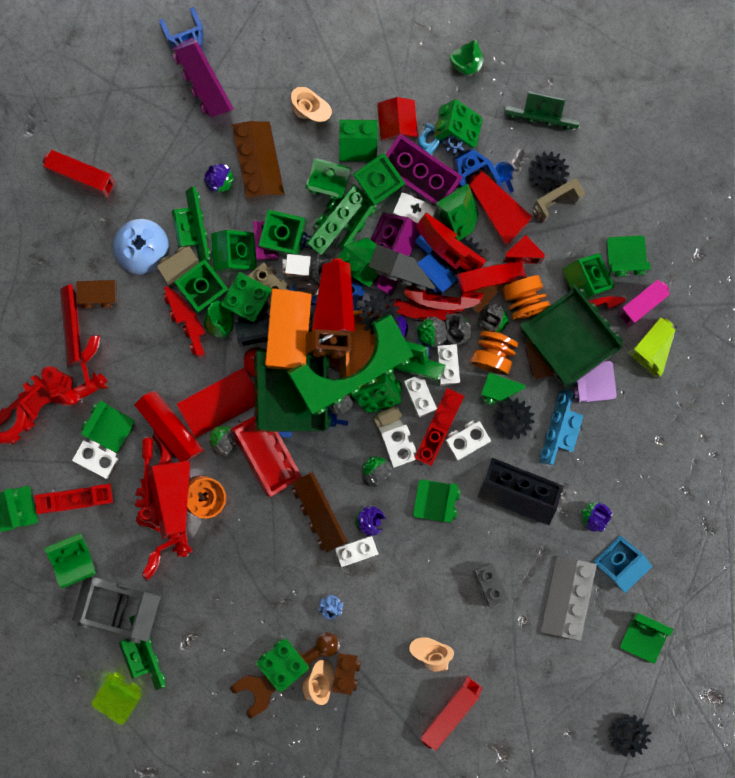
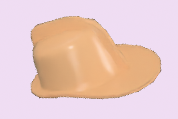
(309, 105)
(431, 653)
(319, 684)

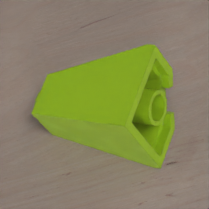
(654, 347)

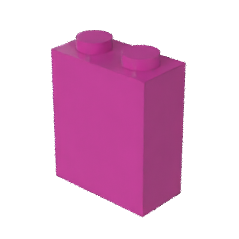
(644, 303)

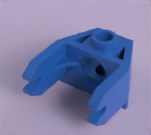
(196, 33)
(476, 161)

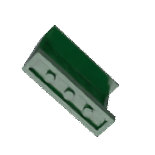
(572, 337)
(279, 403)

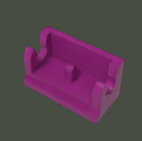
(262, 254)

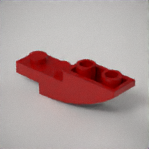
(443, 242)
(417, 312)
(183, 313)
(439, 426)

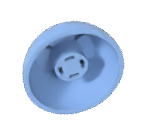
(140, 257)

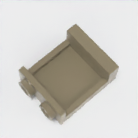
(570, 189)

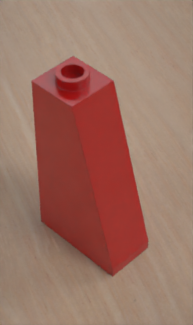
(79, 173)
(499, 208)
(335, 298)
(170, 496)
(451, 713)

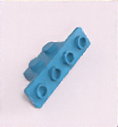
(562, 429)

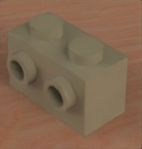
(177, 265)
(266, 276)

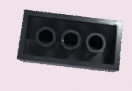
(257, 332)
(520, 491)

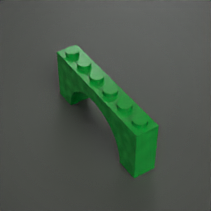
(388, 351)

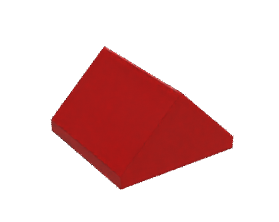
(397, 117)
(524, 252)

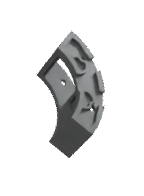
(144, 615)

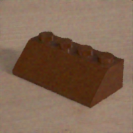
(258, 160)
(320, 513)

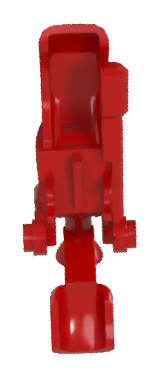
(53, 387)
(147, 515)

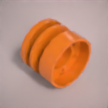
(525, 296)
(495, 347)
(214, 497)

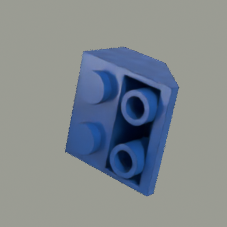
(438, 274)

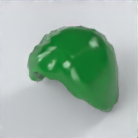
(467, 58)
(218, 320)

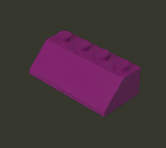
(202, 77)
(422, 170)
(395, 234)

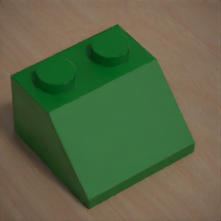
(357, 140)
(459, 212)
(282, 233)
(233, 251)
(359, 257)
(589, 275)
(201, 286)
(499, 389)

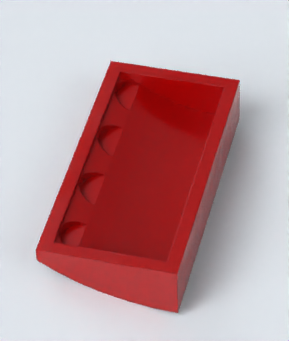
(70, 326)
(218, 403)
(168, 426)
(266, 457)

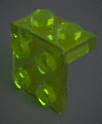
(117, 697)

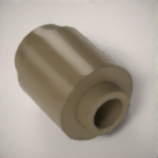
(387, 416)

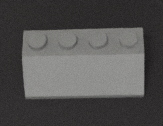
(568, 598)

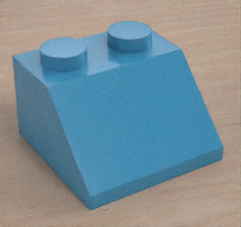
(623, 564)

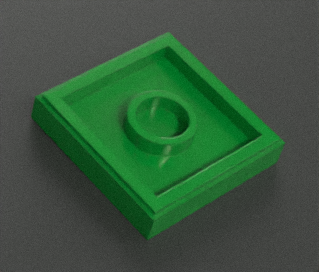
(379, 179)

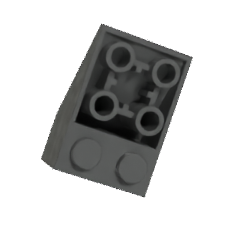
(399, 267)

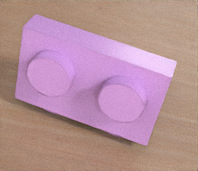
(597, 384)

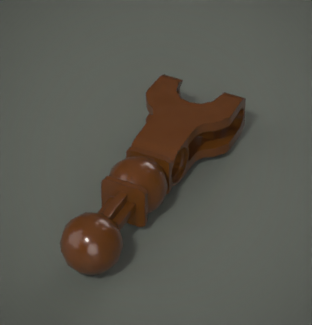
(326, 645)

